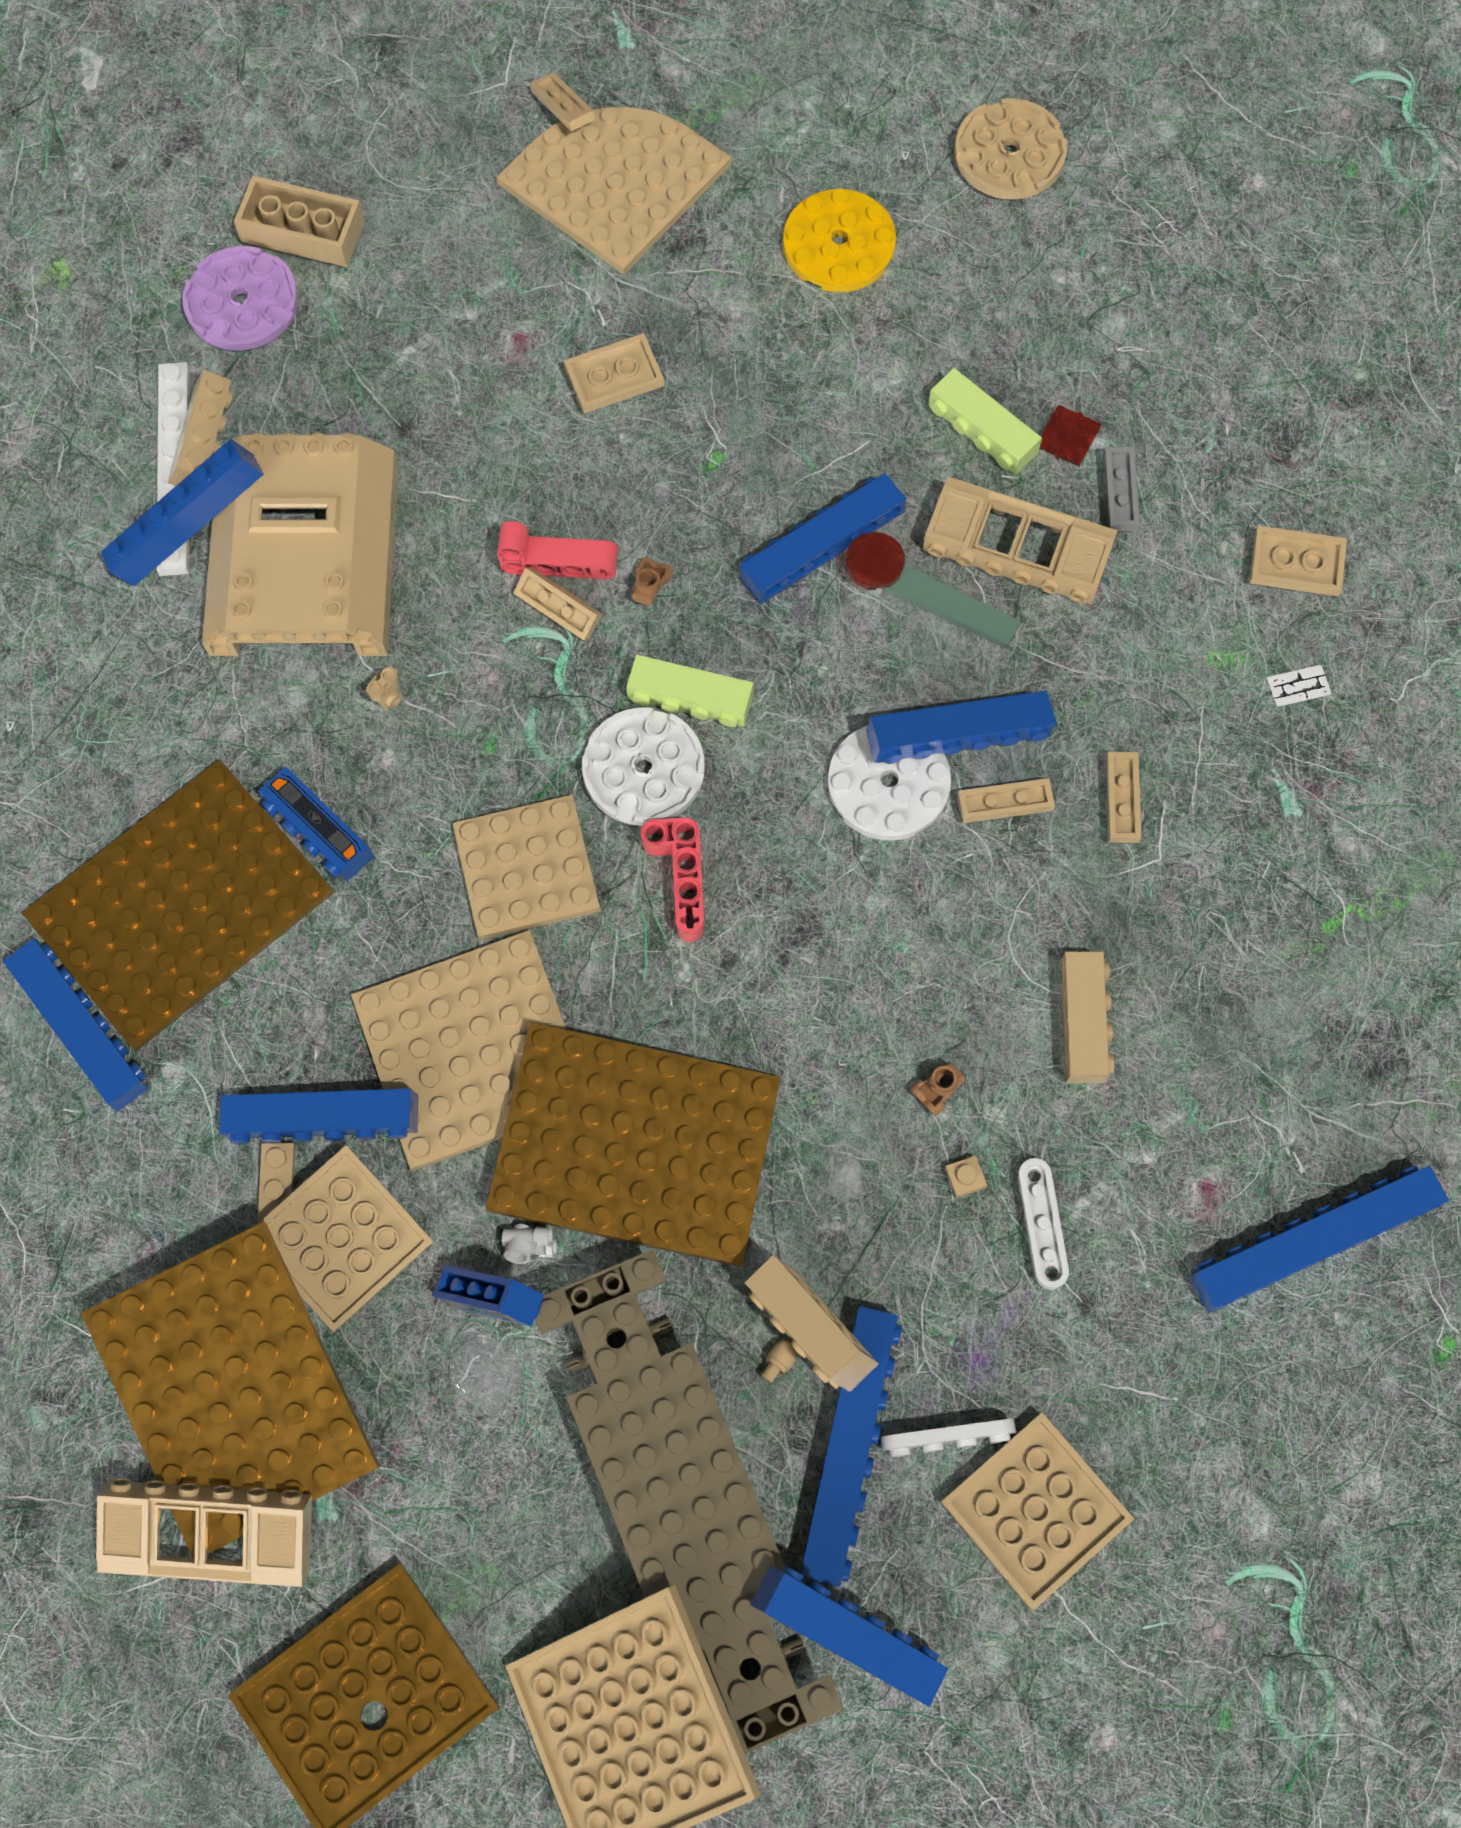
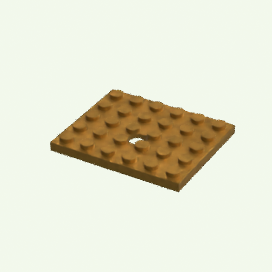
(313, 1695)

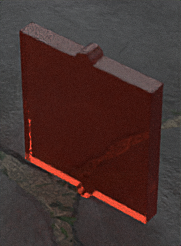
(1069, 435)

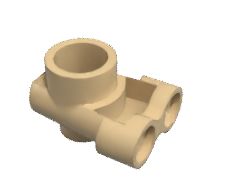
(384, 689)

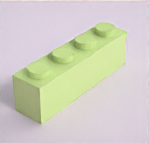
(984, 421)
(690, 691)

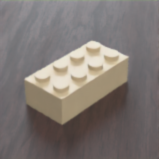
(299, 221)
(810, 1324)

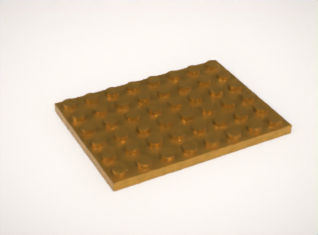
(177, 904)
(634, 1144)
(230, 1380)

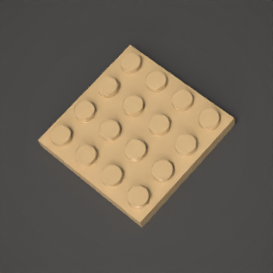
(526, 867)
(343, 1238)
(1037, 1511)

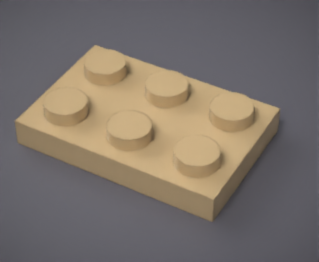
(614, 373)
(1298, 560)

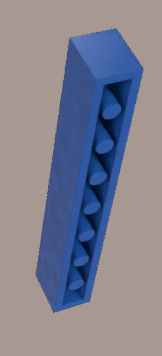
(1319, 1238)
(847, 1455)

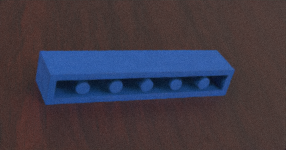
(182, 512)
(821, 538)
(960, 727)
(76, 1025)
(319, 1114)
(849, 1635)

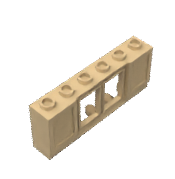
(1074, 565)
(273, 1532)

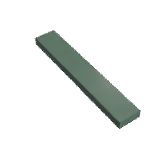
(955, 607)

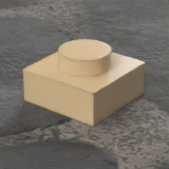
(965, 1177)

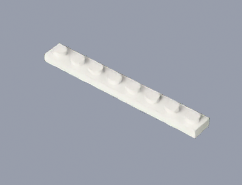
(172, 410)

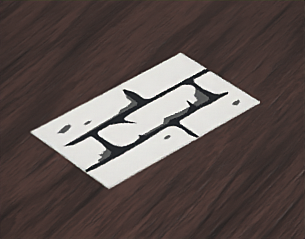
(1299, 685)

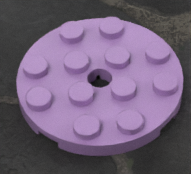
(236, 271)

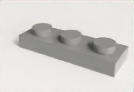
(1121, 488)

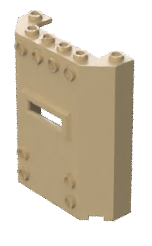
(306, 575)

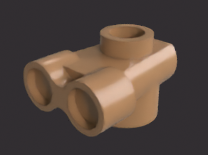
(649, 580)
(932, 1093)

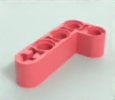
(555, 555)
(683, 879)

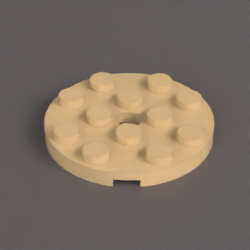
(1019, 173)

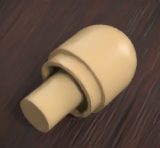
(779, 1360)

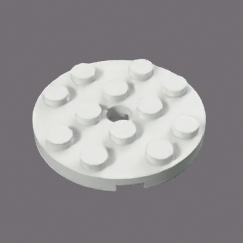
(639, 736)
(884, 810)

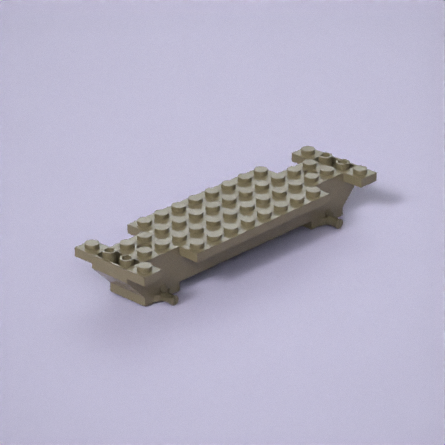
(682, 1494)

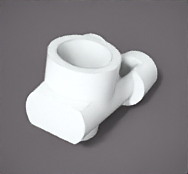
(524, 1241)

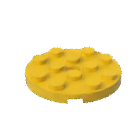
(846, 265)

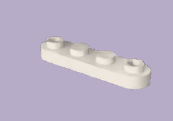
(1043, 1224)
(963, 1435)

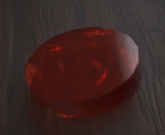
(875, 561)

